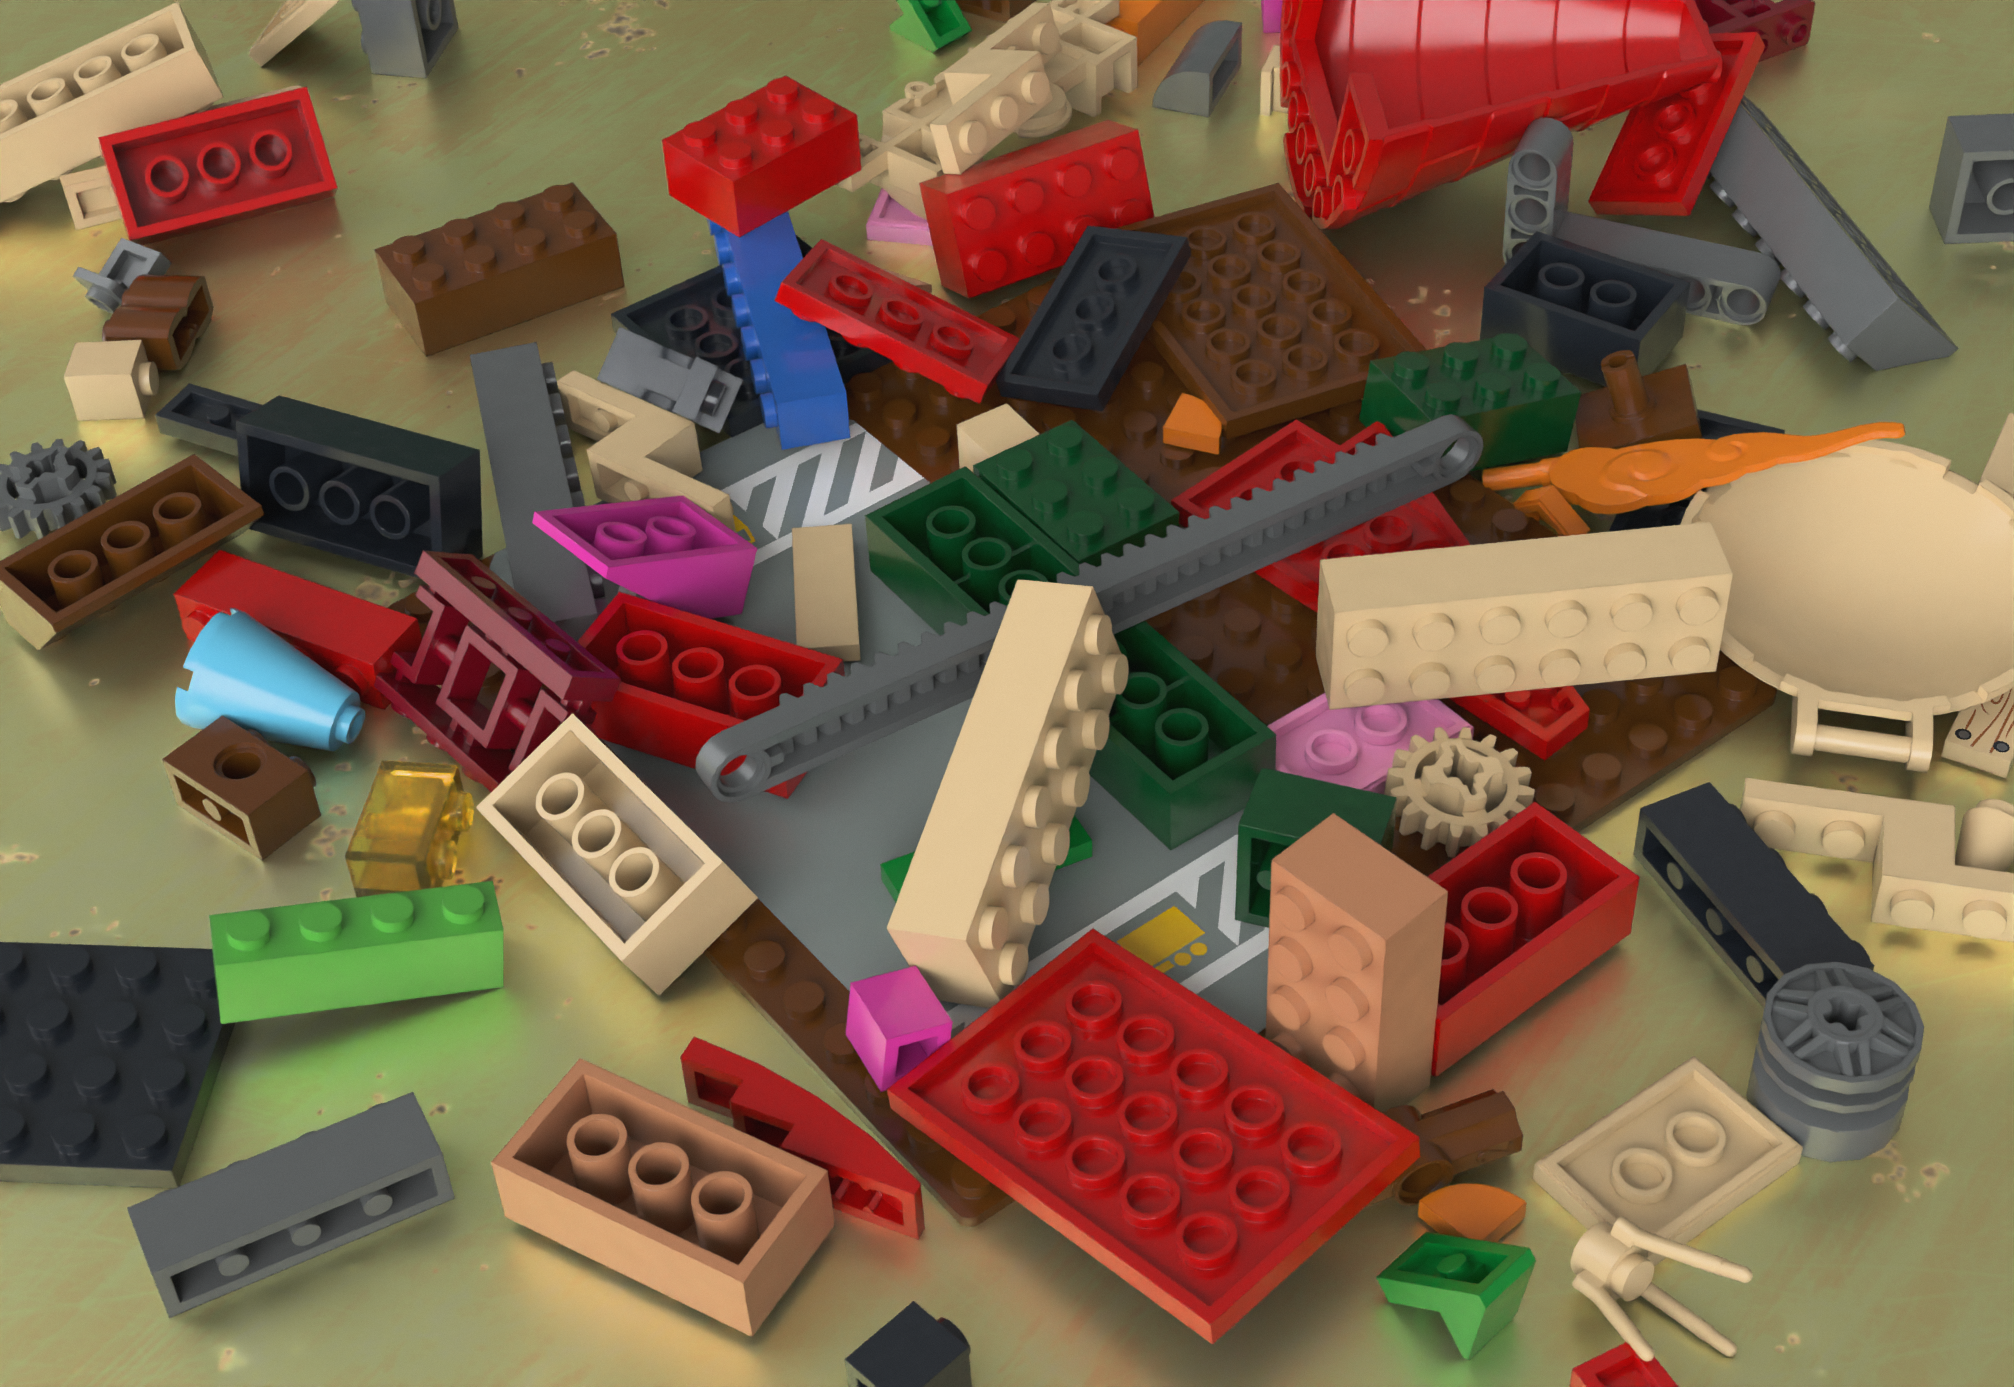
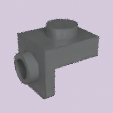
(119, 272)

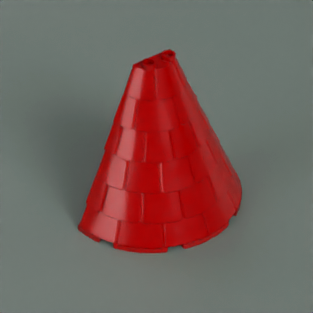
(1438, 89)

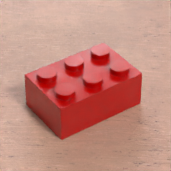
(762, 155)

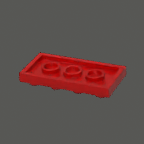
(1674, 141)
(897, 321)

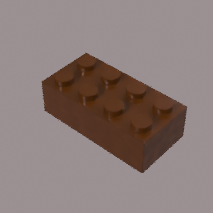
(499, 268)

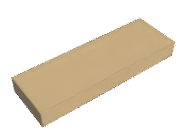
(826, 590)

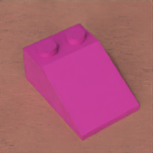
(660, 551)

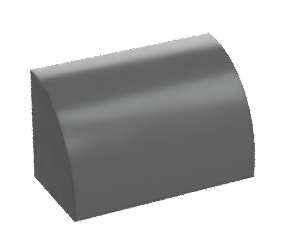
(1202, 70)

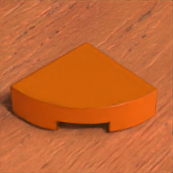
(1193, 426)
(1553, 509)
(1472, 1211)

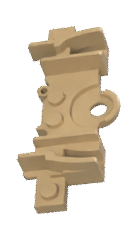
(1087, 68)

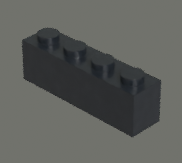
(1737, 890)

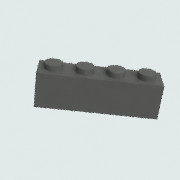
(291, 1203)

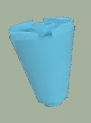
(265, 687)

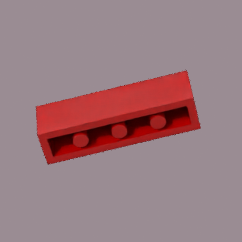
(328, 626)

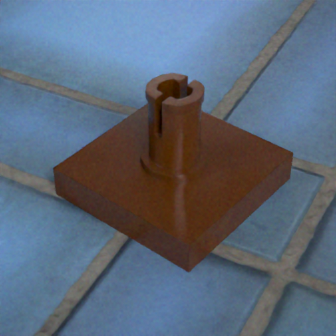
(1636, 406)

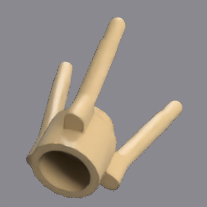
(1615, 1264)

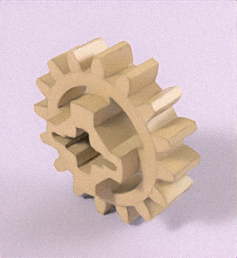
(1453, 788)

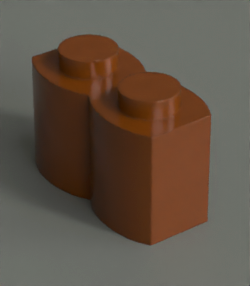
(165, 315)

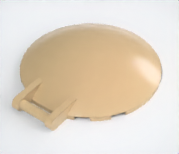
(1868, 591)

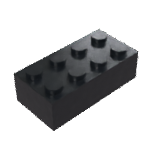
(359, 485)

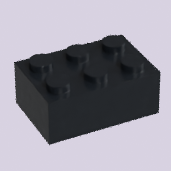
(1584, 306)

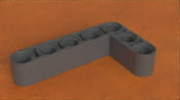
(1724, 279)

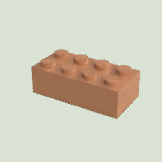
(1355, 963)
(665, 1195)

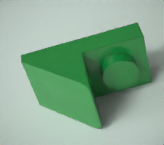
(931, 23)
(1466, 1280)

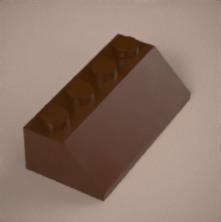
(121, 549)

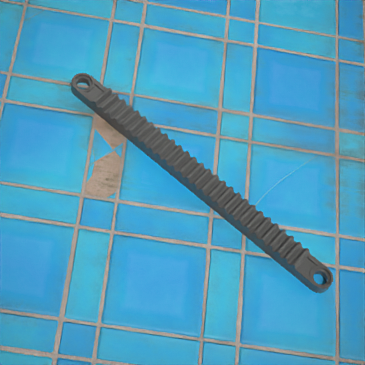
(1129, 588)

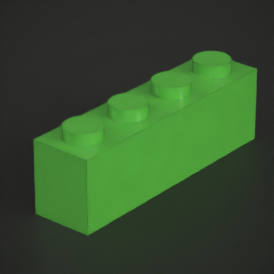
(357, 951)

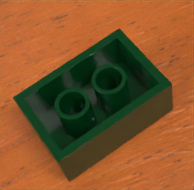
(1491, 383)
(1077, 493)

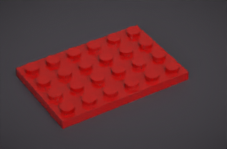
(1155, 1131)

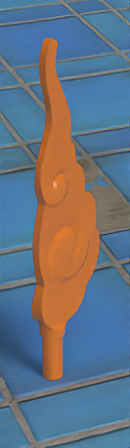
(1672, 469)

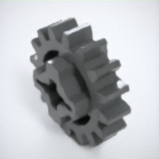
(52, 487)

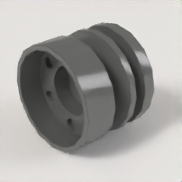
(1836, 1059)

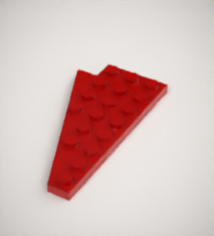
(1533, 718)

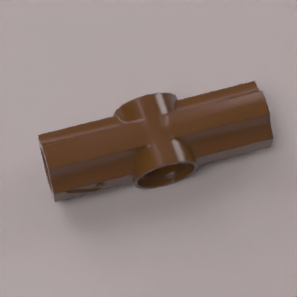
(1453, 1142)

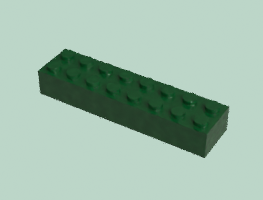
(1176, 741)

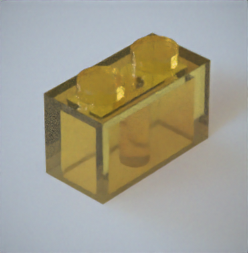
(409, 828)

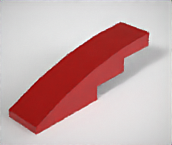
(769, 1107)

